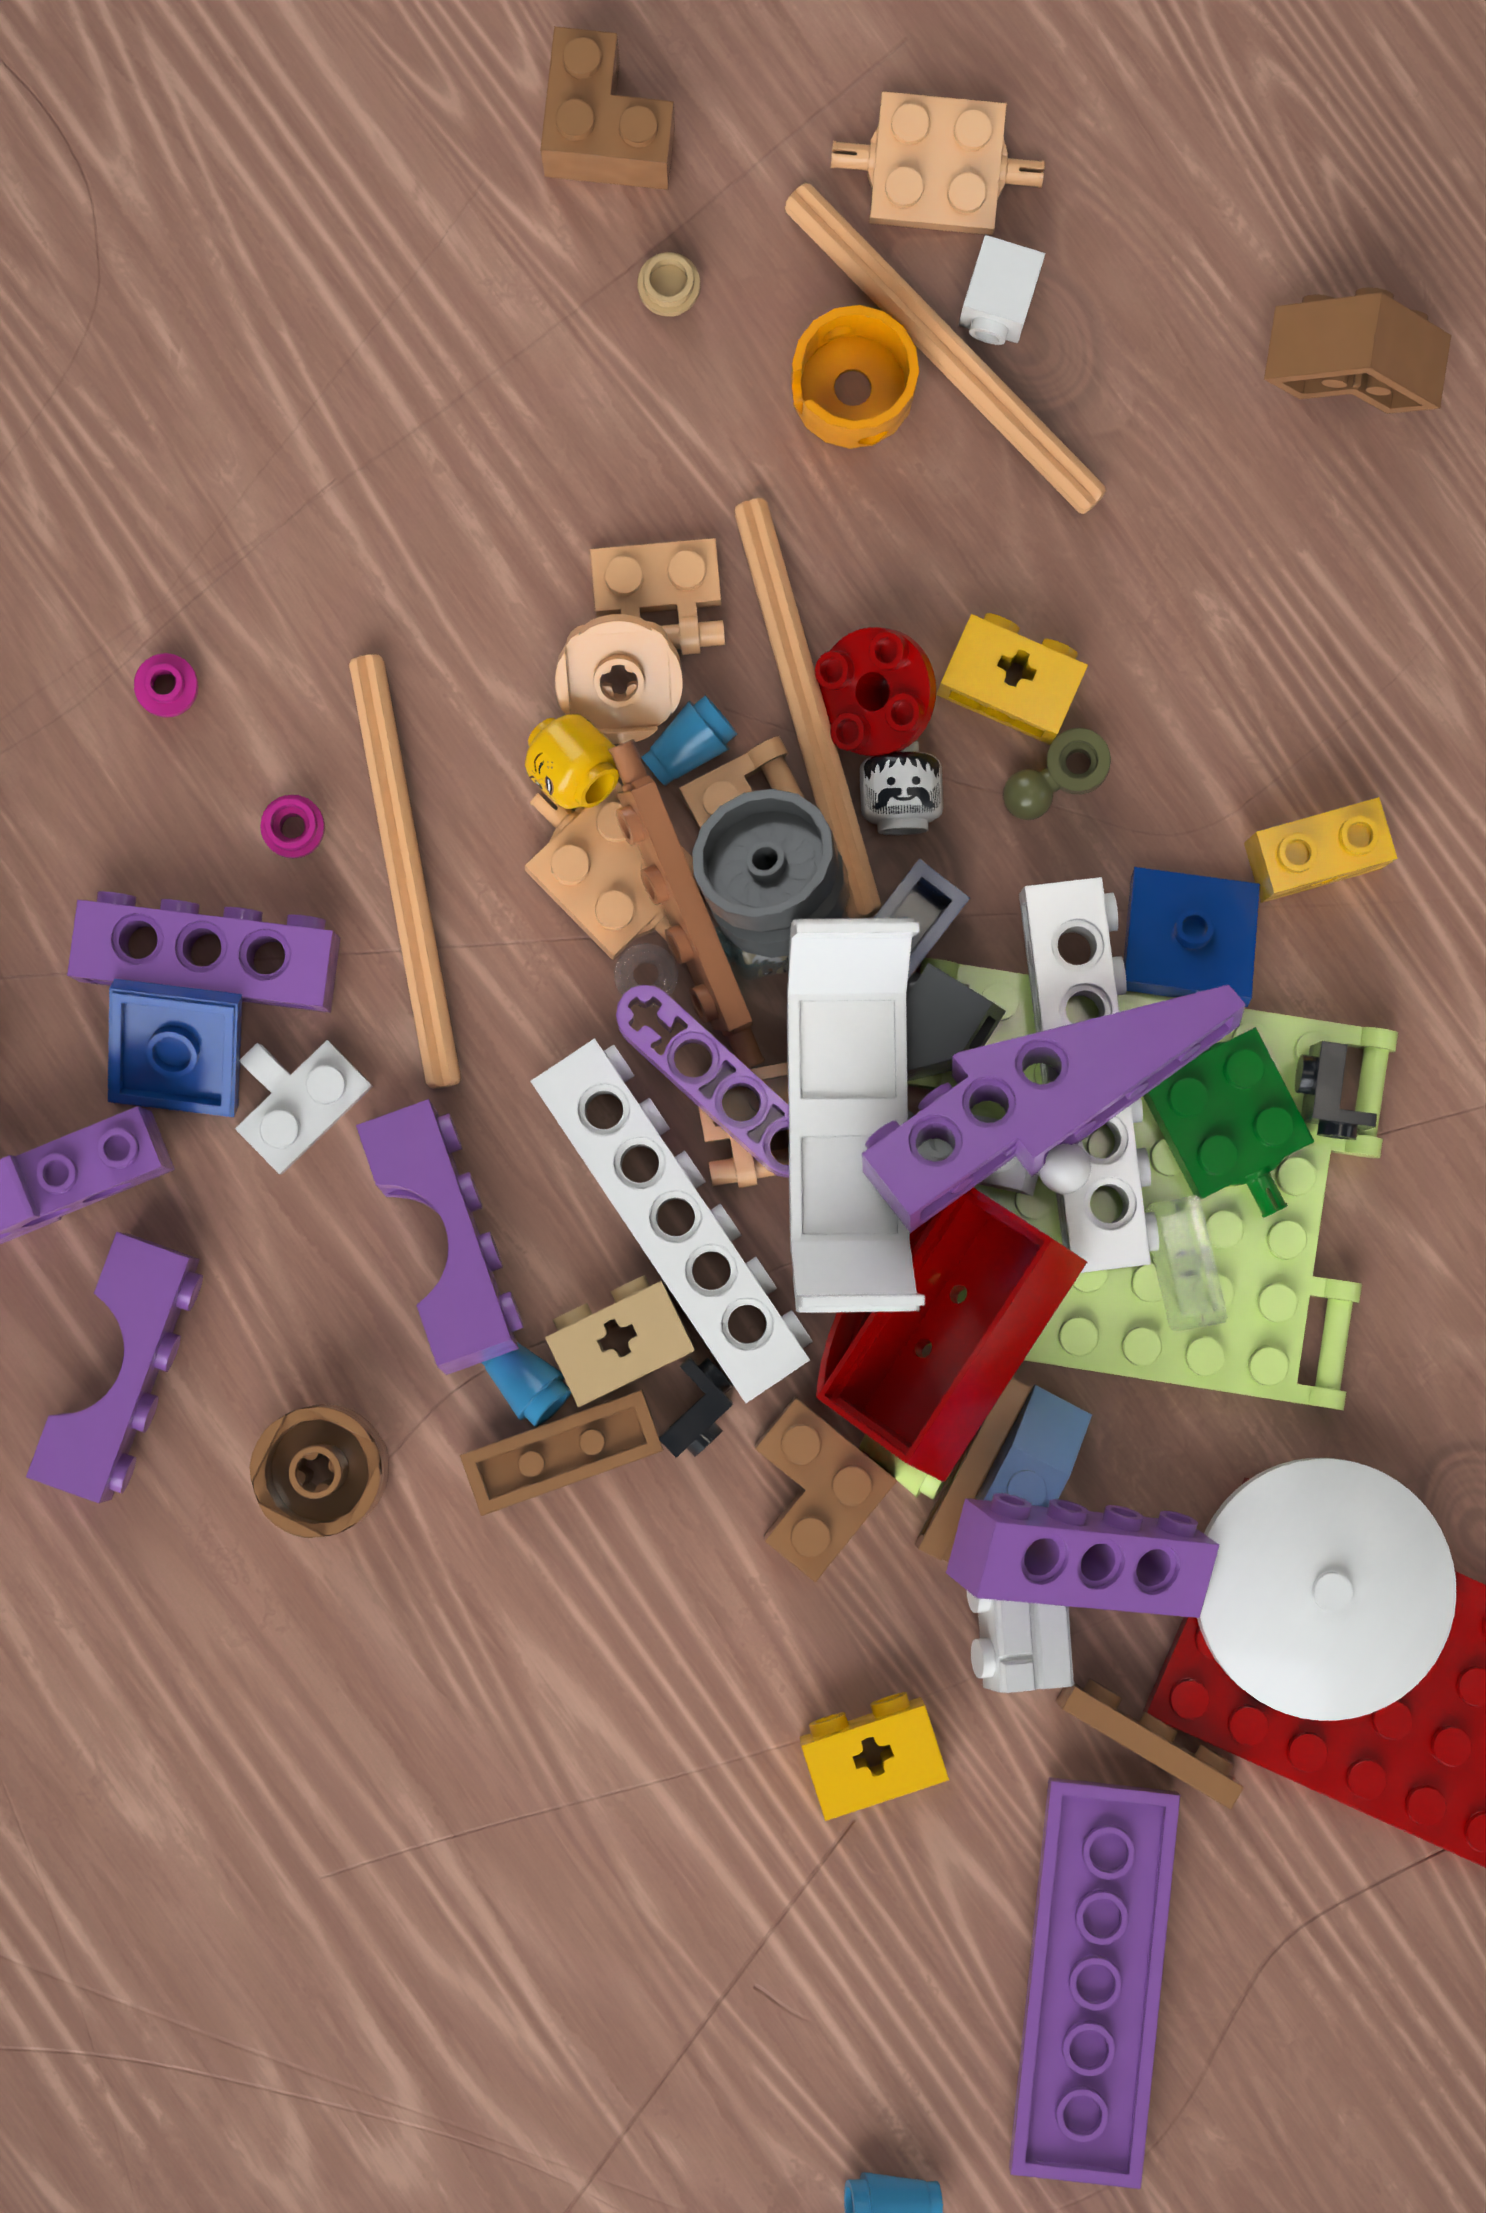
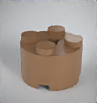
(284, 1480)

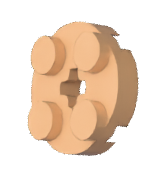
(639, 647)

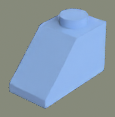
(1038, 1450)

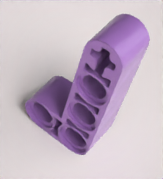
(711, 1087)

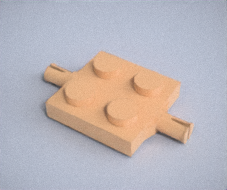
(937, 163)
(597, 874)

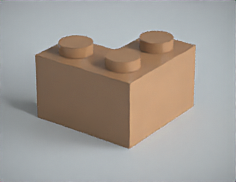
(594, 131)
(1359, 348)
(837, 1488)

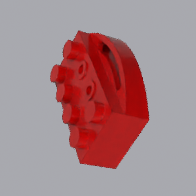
(936, 1403)

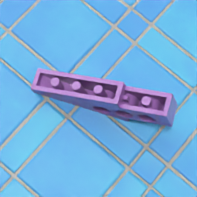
(1100, 1072)
(79, 1171)

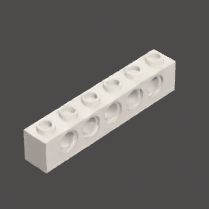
(1086, 910)
(567, 1093)

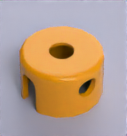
(861, 342)

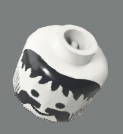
(901, 791)

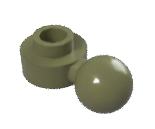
(1030, 792)

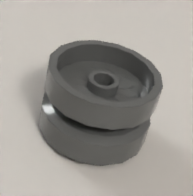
(768, 864)

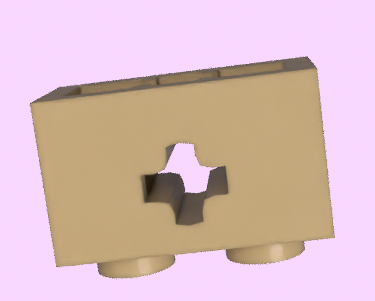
(595, 1372)

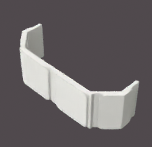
(841, 1089)

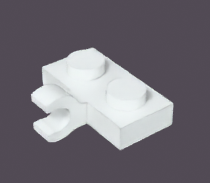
(300, 1103)

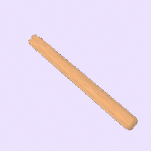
(945, 348)
(806, 700)
(404, 871)

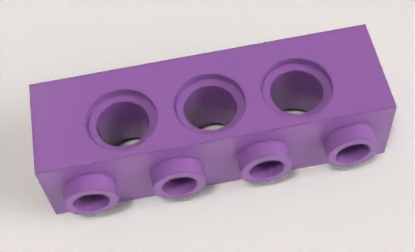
(302, 982)
(1082, 1556)

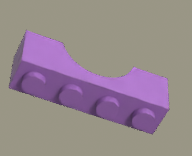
(145, 1292)
(464, 1312)

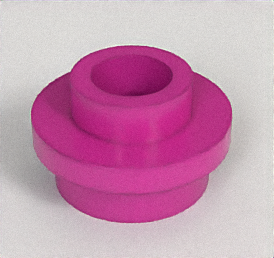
(176, 701)
(283, 809)

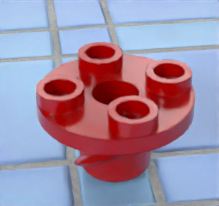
(876, 691)

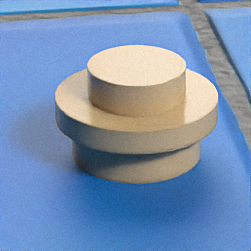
(668, 284)

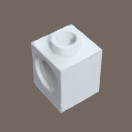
(1000, 291)

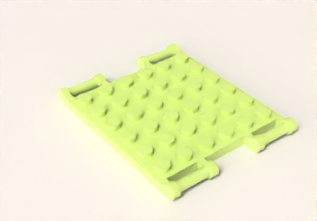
(1264, 1265)

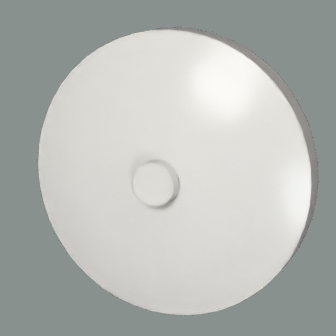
(1327, 1589)

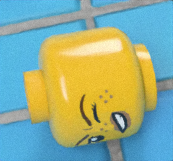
(571, 761)

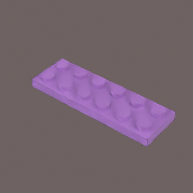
(1094, 1983)

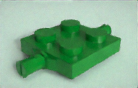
(1230, 1120)

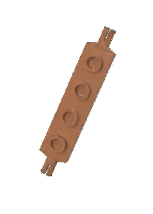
(671, 882)

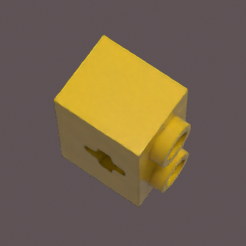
(978, 677)
(1320, 849)
(906, 1766)

